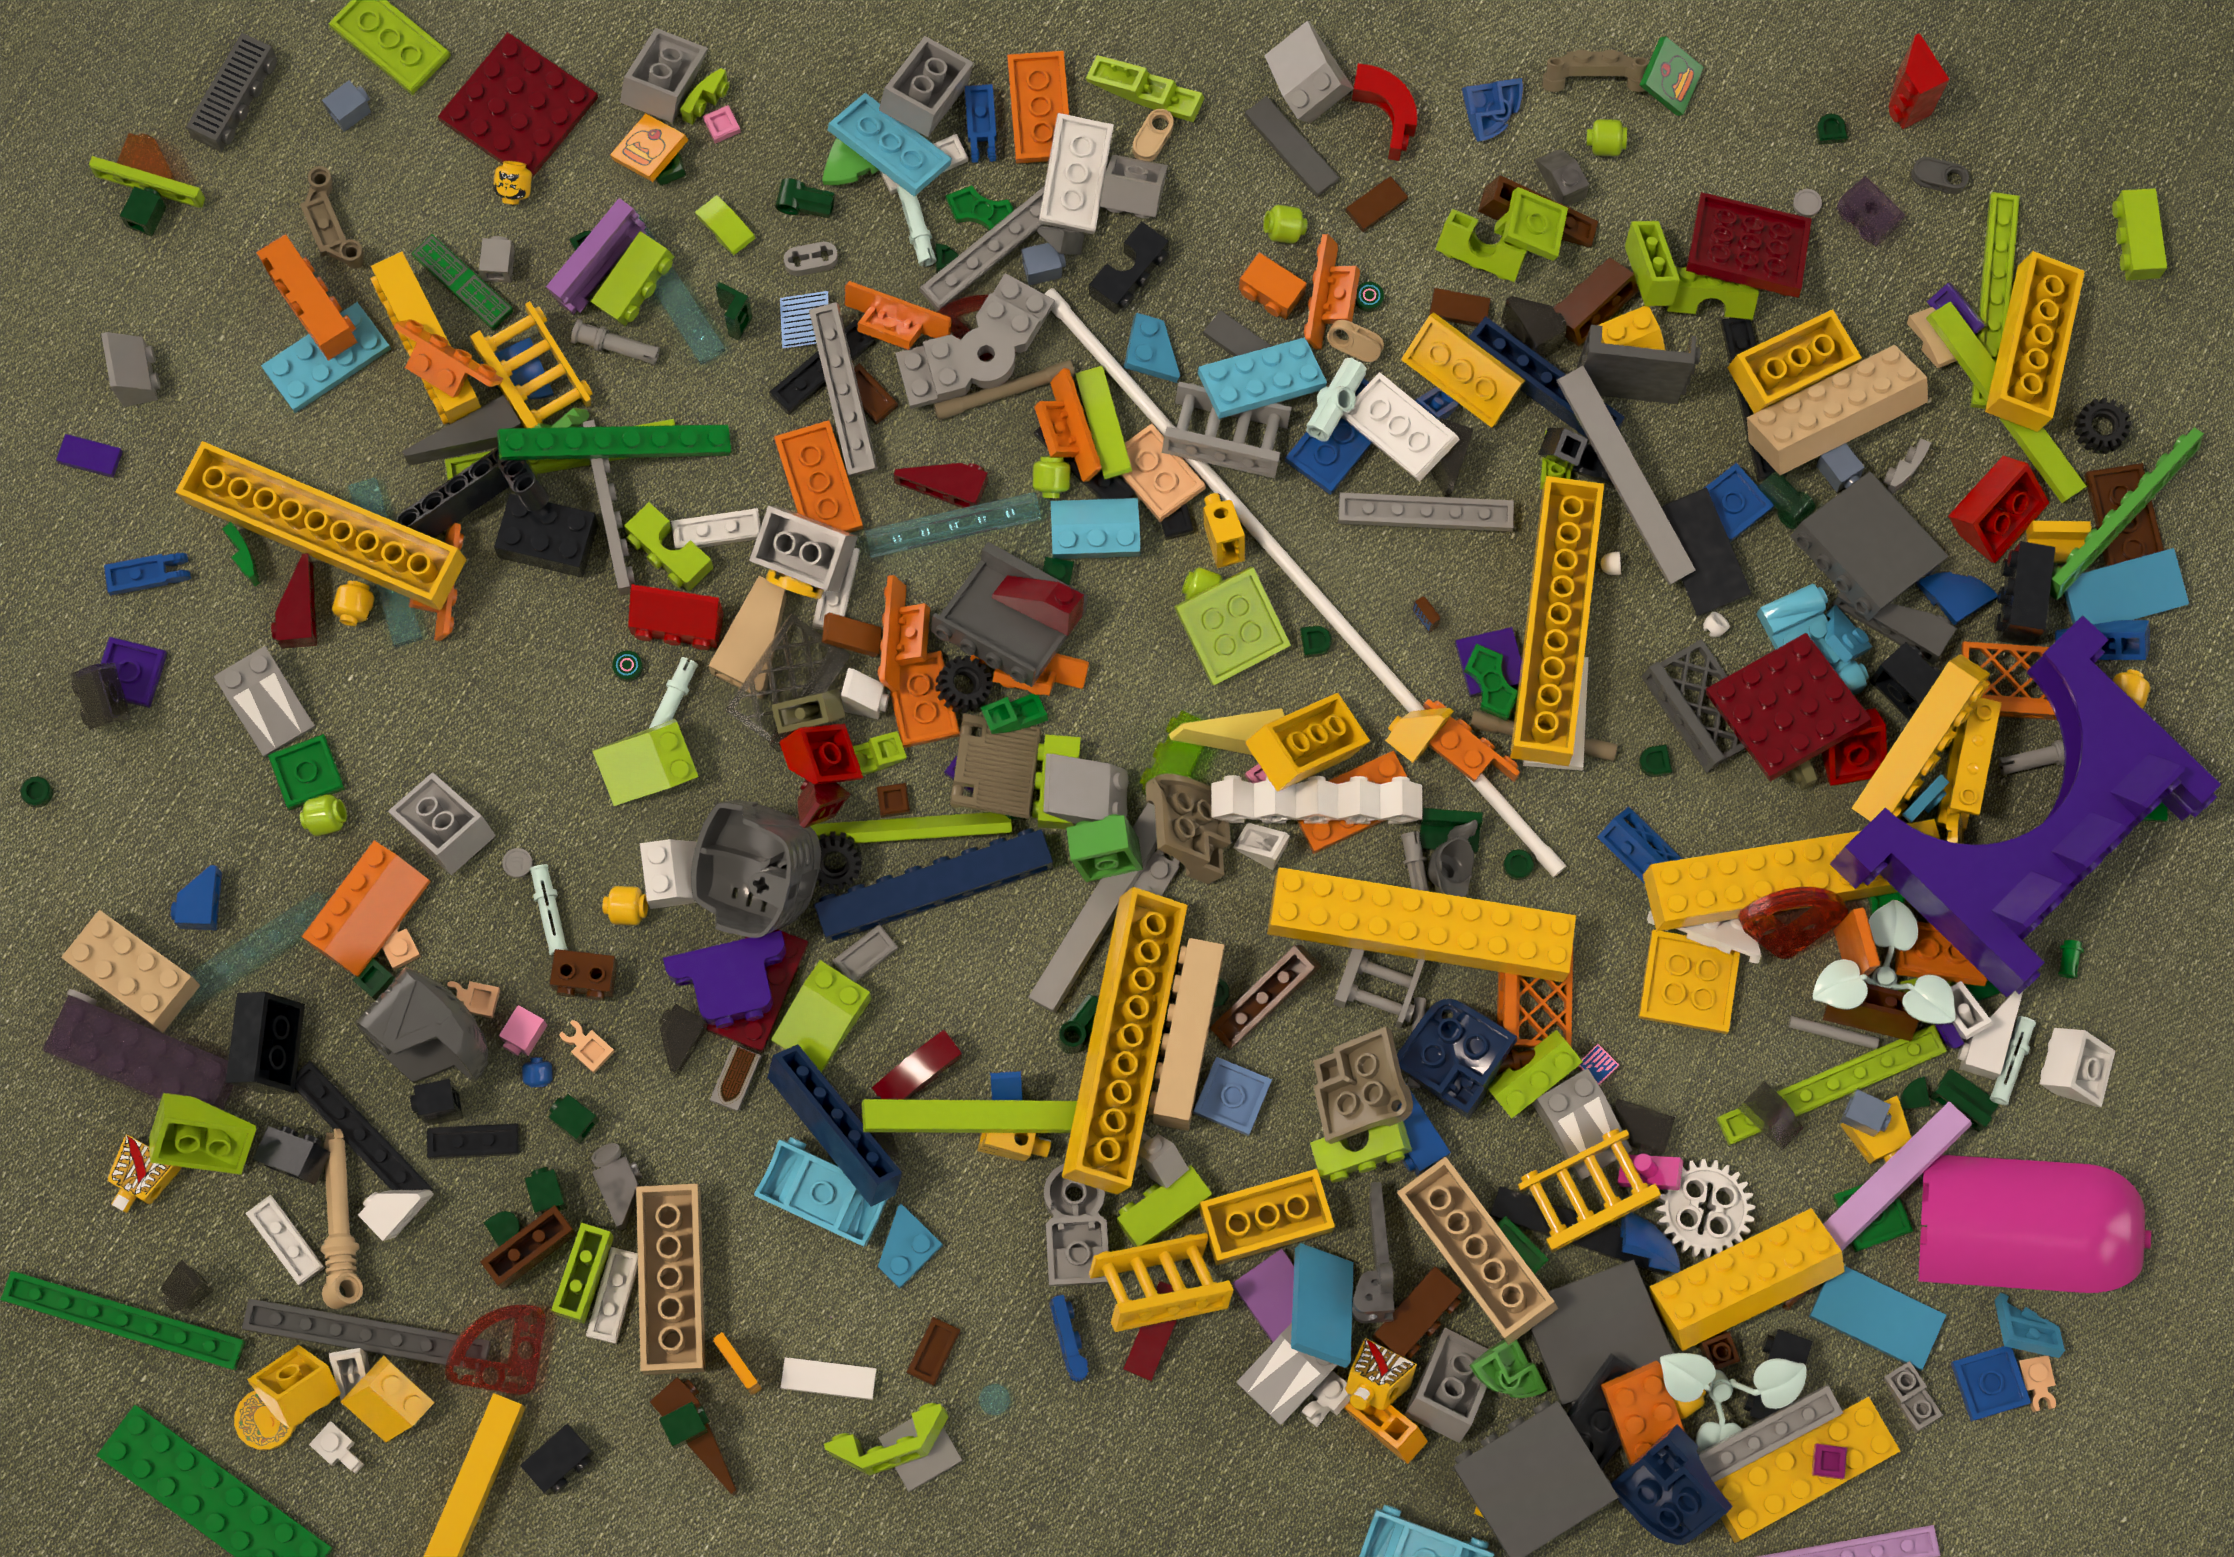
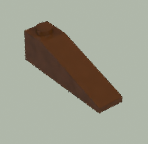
(1496, 203)
(1266, 995)
(705, 1447)

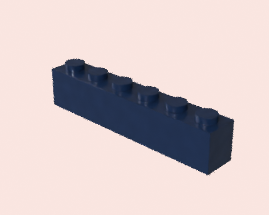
(1536, 371)
(834, 1125)

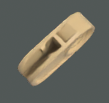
(1149, 140)
(1361, 343)

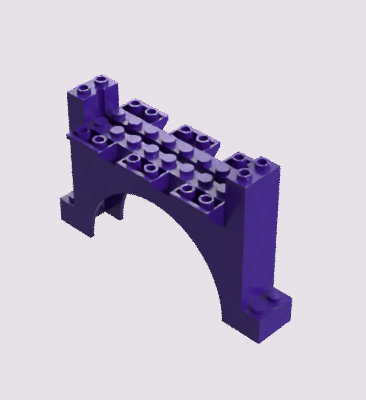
(1999, 892)

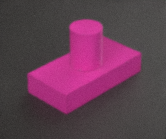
(1656, 1170)

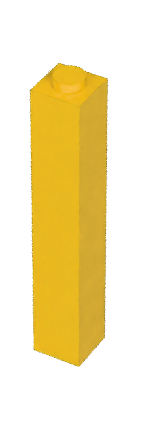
(476, 1478)

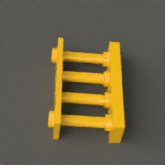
(518, 394)
(1969, 762)
(1587, 1220)
(1161, 1307)

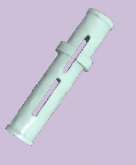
(919, 234)
(676, 689)
(541, 876)
(2023, 1029)

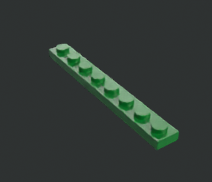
(613, 442)
(123, 1320)

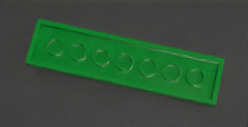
(204, 1492)

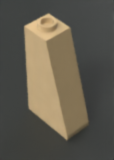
(750, 636)

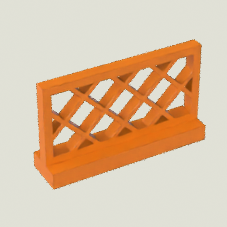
(2013, 706)
(1509, 1006)

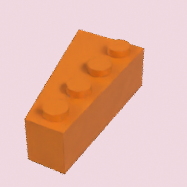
(308, 297)

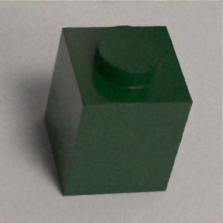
(143, 210)
(572, 1118)
(545, 1190)
(685, 1424)

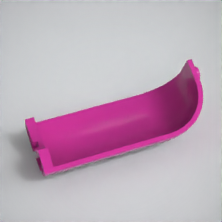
(2030, 1225)

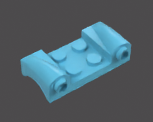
(1804, 613)
(817, 1192)
(1396, 1537)

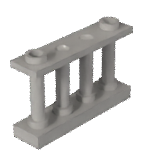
(1223, 452)
(1358, 964)

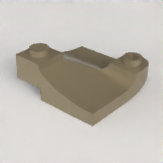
(1186, 825)
(1361, 1086)

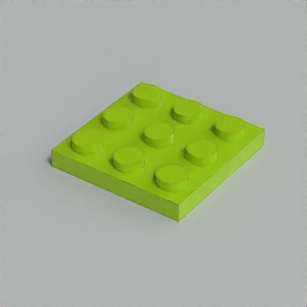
(1232, 625)

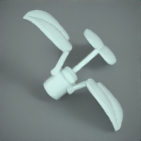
(1897, 928)
(1689, 1374)

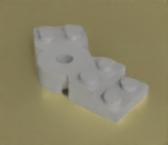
(949, 365)
(1075, 1229)

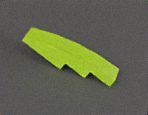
(1145, 89)
(1103, 422)

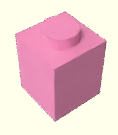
(522, 1031)

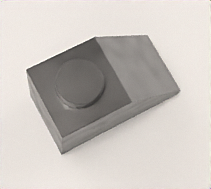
(1563, 177)
(618, 1187)

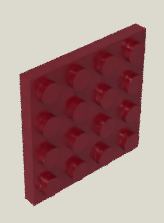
(518, 105)
(1749, 245)
(1788, 707)

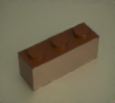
(1596, 299)
(1879, 1013)
(528, 1248)
(1419, 1314)

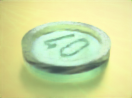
(994, 1399)

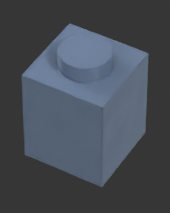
(347, 105)
(1042, 263)
(1840, 467)
(1866, 1113)

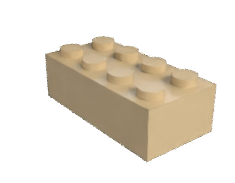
(131, 971)

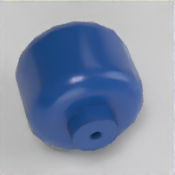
(537, 1072)

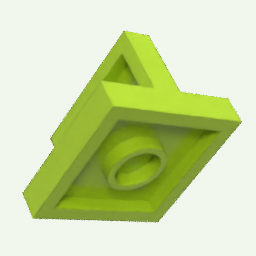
(1533, 224)

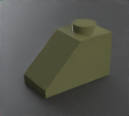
(808, 711)

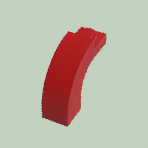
(1390, 94)

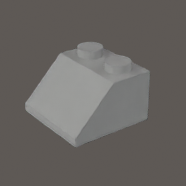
(1133, 186)
(130, 368)

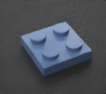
(1232, 1096)

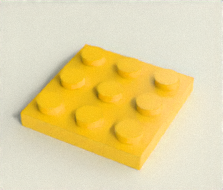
(1688, 983)

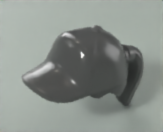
(1453, 861)

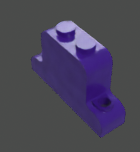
(729, 977)

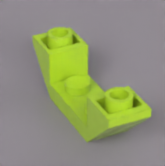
(928, 1425)

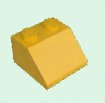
(1634, 329)
(295, 1386)
(387, 1400)

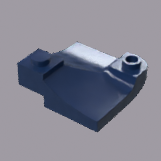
(1455, 1054)
(1671, 1490)

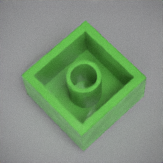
(1104, 847)

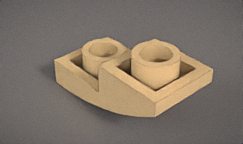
(1932, 345)

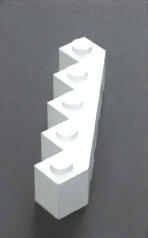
(1317, 801)

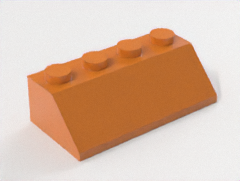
(366, 909)

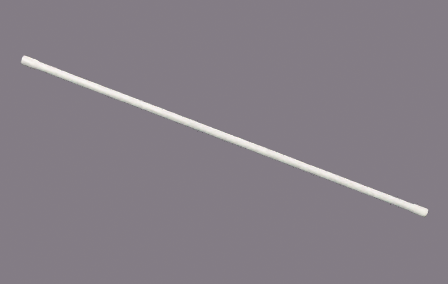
(1063, 311)

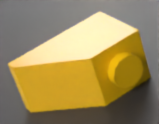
(1415, 731)

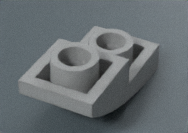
(1904, 470)
(1912, 1397)

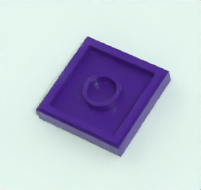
(1500, 641)
(137, 668)

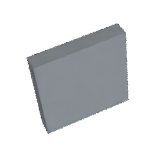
(918, 1472)

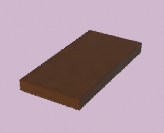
(2106, 491)

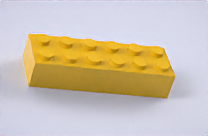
(404, 301)
(2035, 341)
(1923, 738)
(1747, 1279)
(1784, 1477)

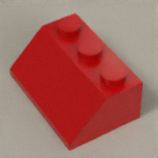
(1917, 85)
(1999, 508)
(675, 617)

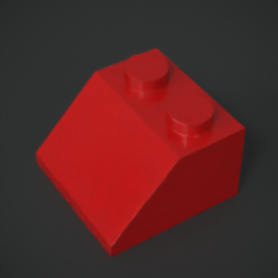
(821, 754)
(1858, 755)

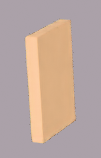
(1159, 478)

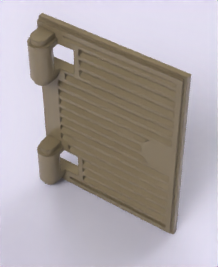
(996, 767)

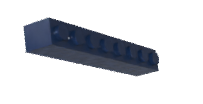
(933, 885)

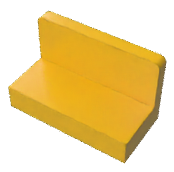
(2059, 534)

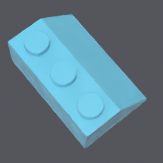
(1095, 528)

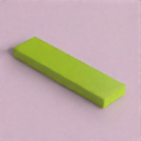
(133, 177)

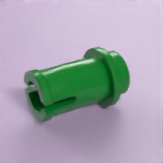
(2070, 959)

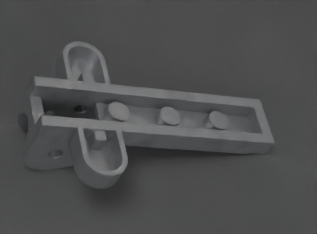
(1374, 1291)

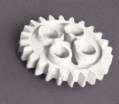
(1731, 1216)

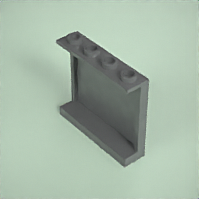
(1638, 371)
(1868, 545)
(993, 630)
(1593, 1320)
(1534, 1480)

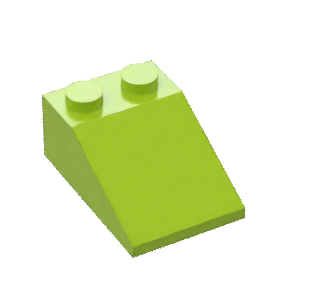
(645, 763)
(822, 1014)
(199, 1136)

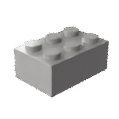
(926, 86)
(803, 548)

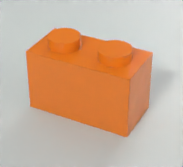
(1271, 286)

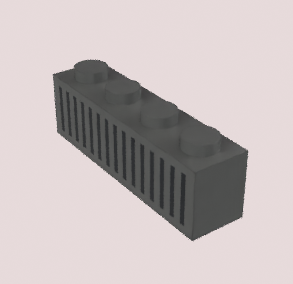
(232, 92)

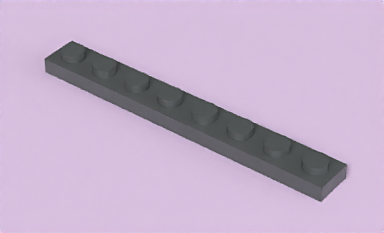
(356, 1333)

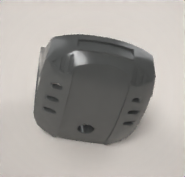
(749, 850)
(424, 1029)

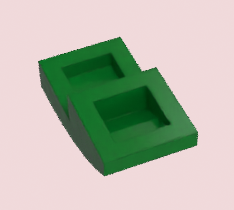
(243, 558)
(1015, 715)

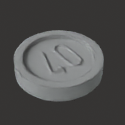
(1807, 203)
(517, 863)
(81, 996)
(606, 1154)

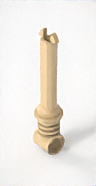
(339, 1245)

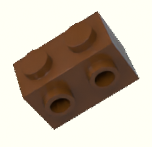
(584, 971)

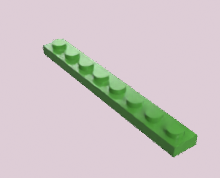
(2130, 507)

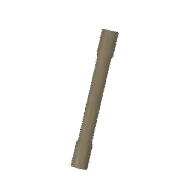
(959, 404)
(1494, 724)

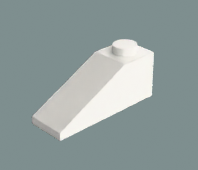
(1987, 1050)

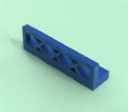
(1632, 843)

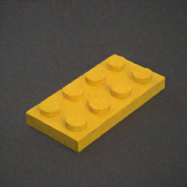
(1462, 370)

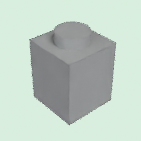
(497, 259)
(1162, 1160)

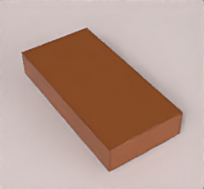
(851, 634)

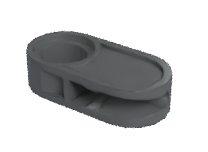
(1933, 173)

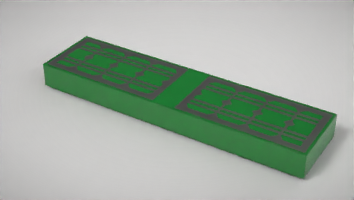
(462, 282)

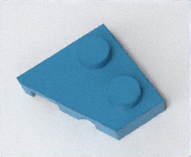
(1150, 349)
(1844, 637)
(1927, 799)
(907, 1248)
(2027, 1330)

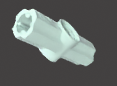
(1336, 399)

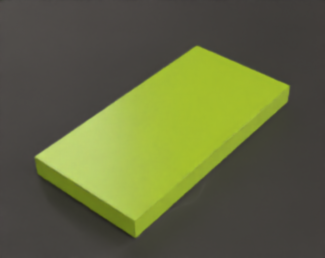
(390, 41)

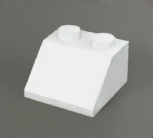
(668, 872)
(2077, 1066)

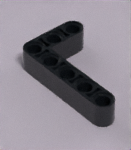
(473, 489)

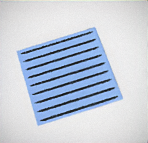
(796, 319)

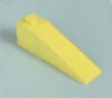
(1225, 732)

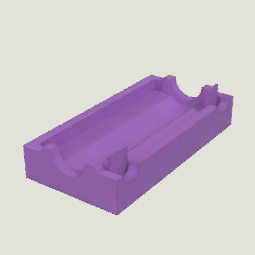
(595, 257)

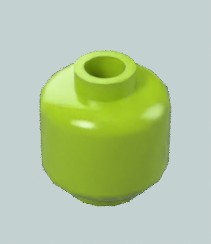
(1607, 137)
(1285, 224)
(1051, 476)
(1199, 581)
(323, 815)

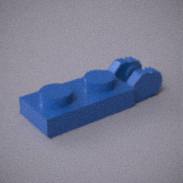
(981, 119)
(144, 573)
(1069, 1341)

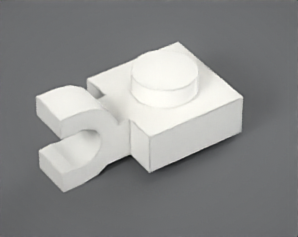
(1330, 1397)
(335, 1446)

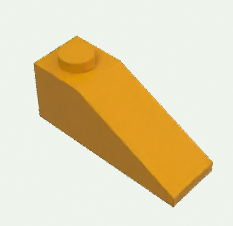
(1391, 1429)

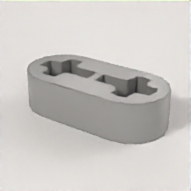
(811, 258)

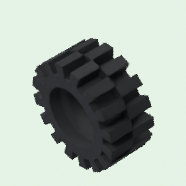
(2091, 437)
(974, 673)
(853, 860)

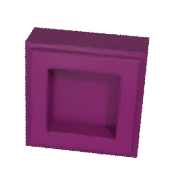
(1829, 1461)

